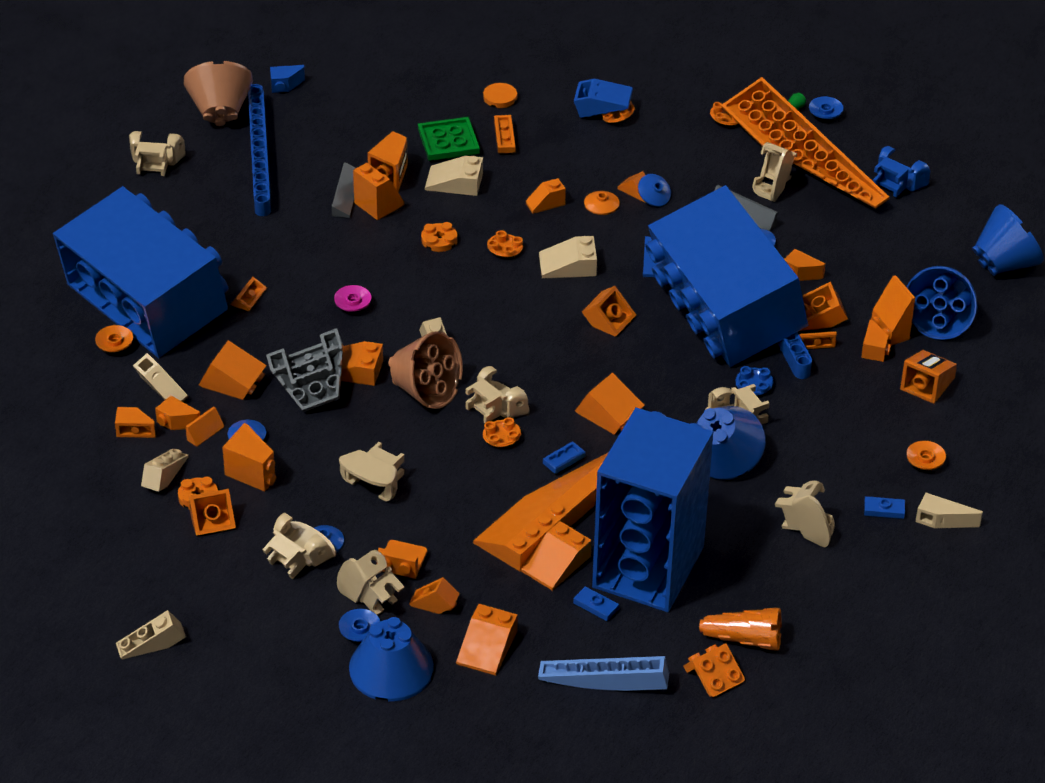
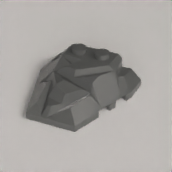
(311, 374)

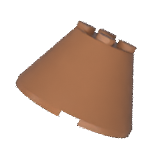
(218, 89)
(428, 369)

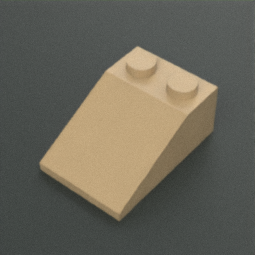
(456, 176)
(569, 258)

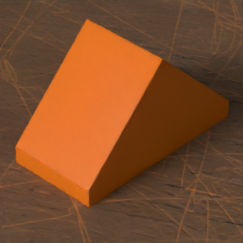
(630, 186)

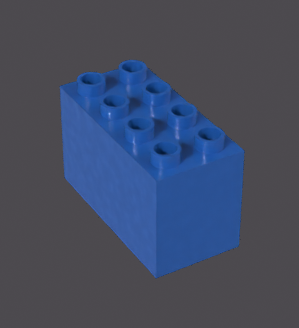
(142, 270)
(726, 276)
(651, 508)

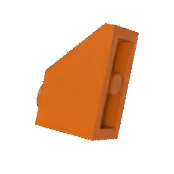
(547, 196)
(805, 266)
(875, 343)
(175, 414)
(133, 423)
(435, 597)

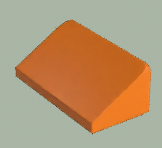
(249, 294)
(819, 340)
(204, 427)

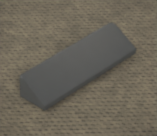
(344, 194)
(762, 215)

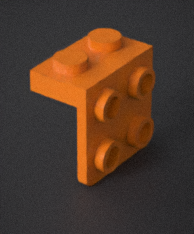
(404, 558)
(716, 669)

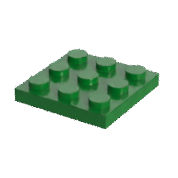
(448, 138)

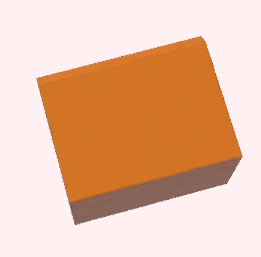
(211, 512)

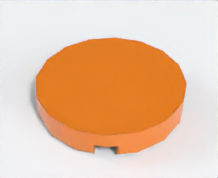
(500, 95)

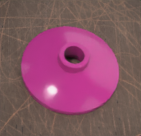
(352, 298)

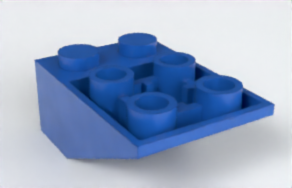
(601, 97)

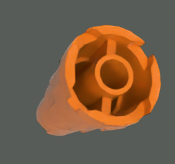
(748, 627)

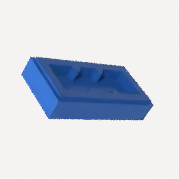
(564, 457)
(884, 507)
(596, 603)

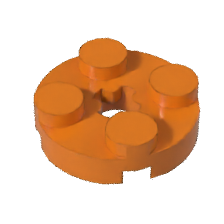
(430, 236)
(193, 486)

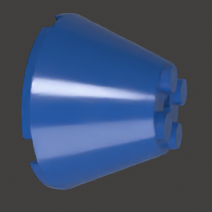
(1005, 244)
(943, 302)
(736, 440)
(391, 662)

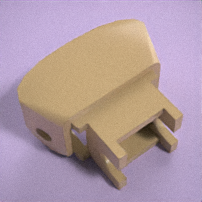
(156, 155)
(777, 167)
(496, 398)
(744, 398)
(374, 467)
(806, 514)
(298, 545)
(359, 581)

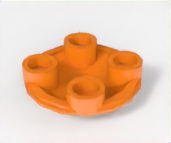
(721, 115)
(617, 116)
(505, 244)
(501, 432)

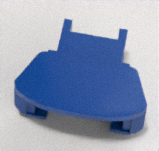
(898, 176)

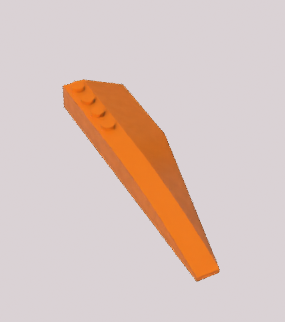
(774, 120)
(526, 523)

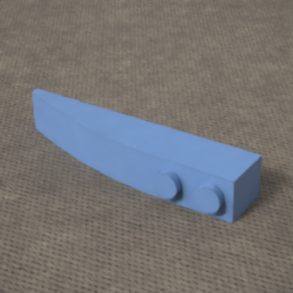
(608, 673)

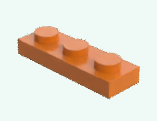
(504, 133)

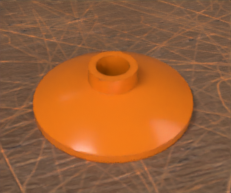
(601, 202)
(114, 338)
(926, 455)

